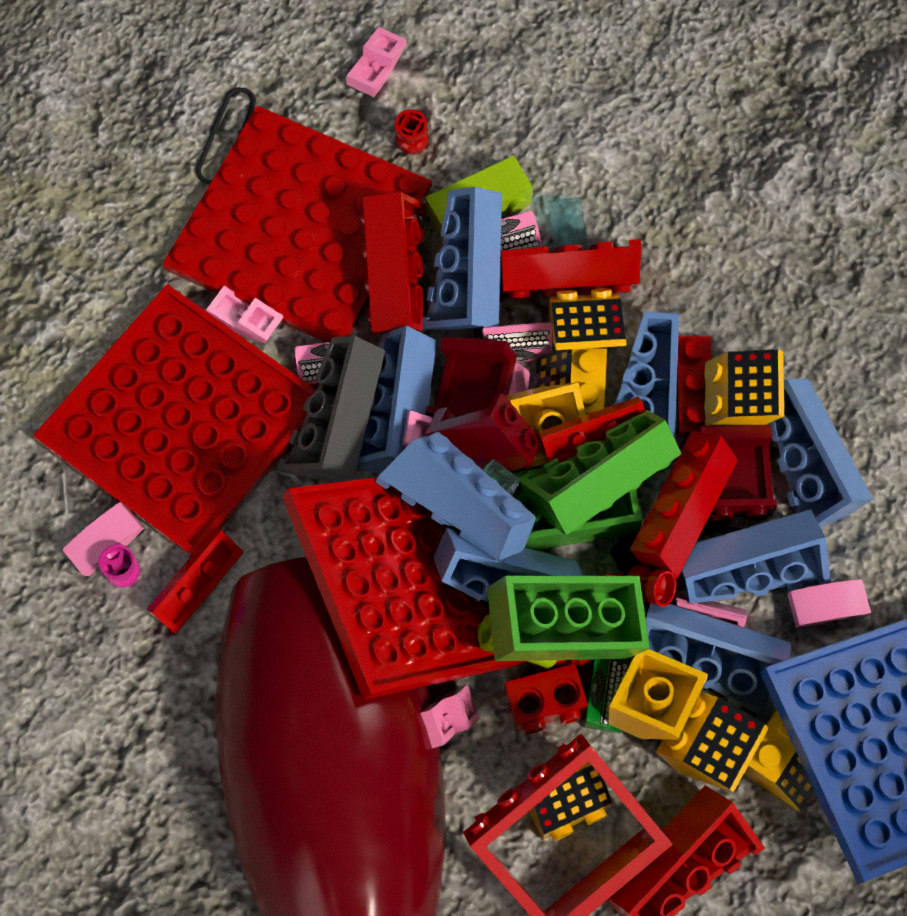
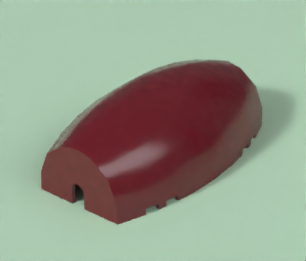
(321, 789)

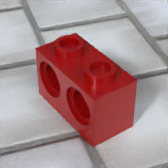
(542, 688)

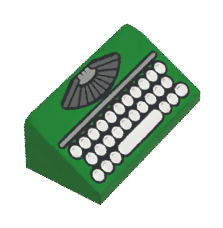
(605, 681)

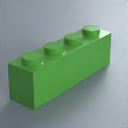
(601, 471)

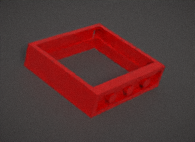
(540, 782)

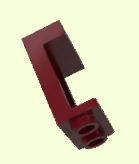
(473, 374)
(490, 434)
(750, 483)

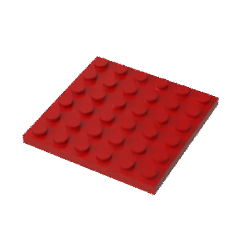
(289, 224)
(178, 420)
(384, 587)

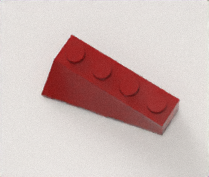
(393, 261)
(570, 269)
(684, 502)
(706, 840)

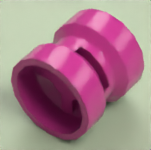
(115, 560)

